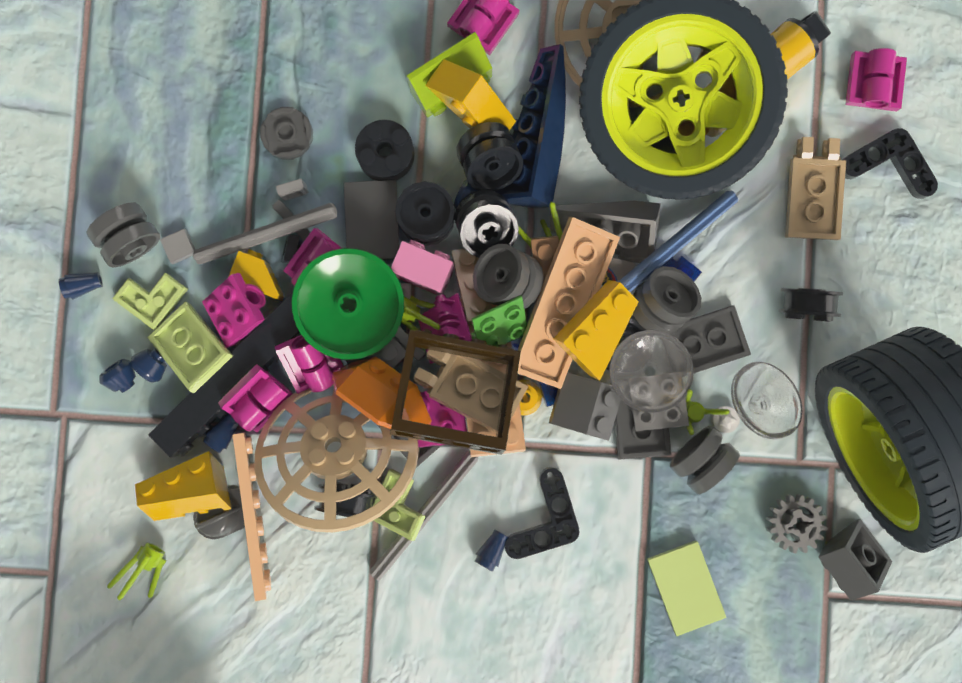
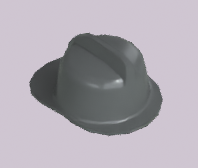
(221, 522)

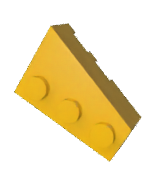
(184, 489)

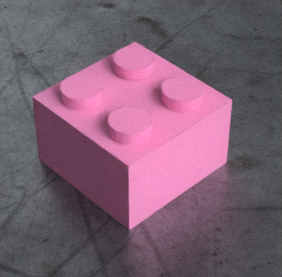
(422, 268)

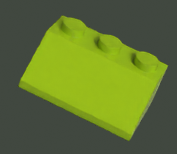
(466, 53)

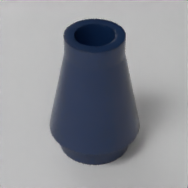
(76, 285)
(221, 434)
(491, 551)

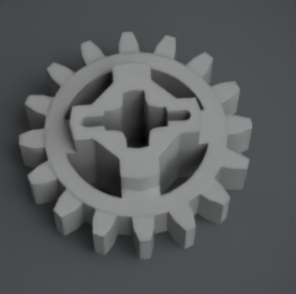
(806, 530)

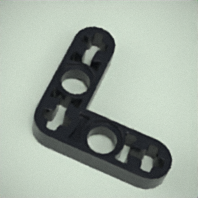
(897, 155)
(558, 519)

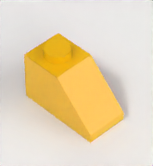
(257, 272)

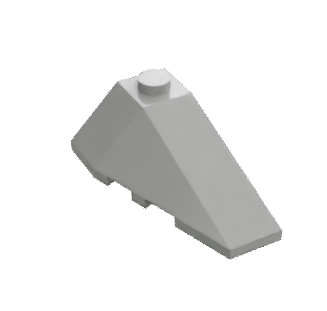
(630, 220)

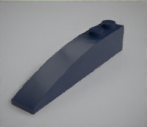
(540, 132)

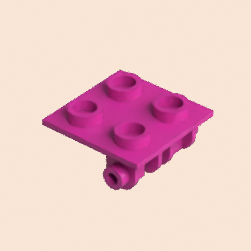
(450, 317)

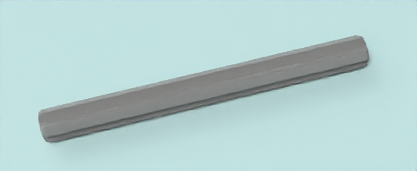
(265, 233)
(428, 509)

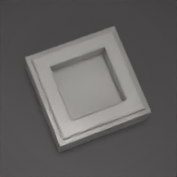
(292, 189)
(178, 246)

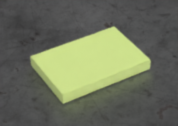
(189, 347)
(686, 588)

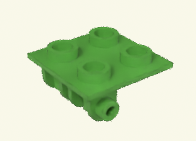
(501, 323)

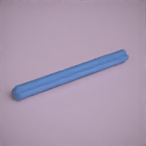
(679, 240)

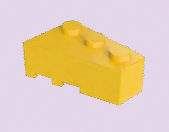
(468, 95)
(597, 328)

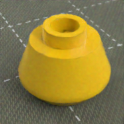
(531, 403)

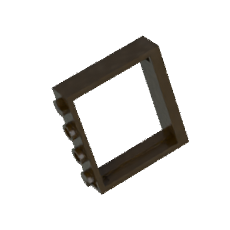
(474, 349)

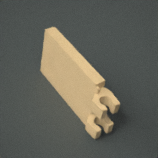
(815, 191)
(468, 387)

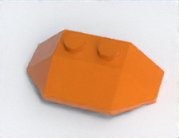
(373, 390)

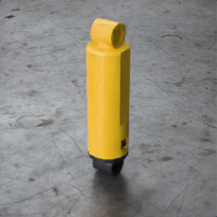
(798, 46)

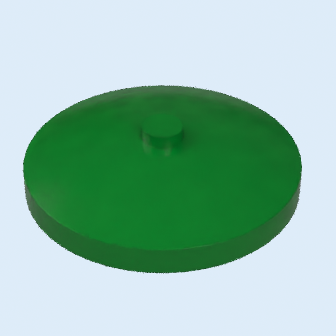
(348, 303)

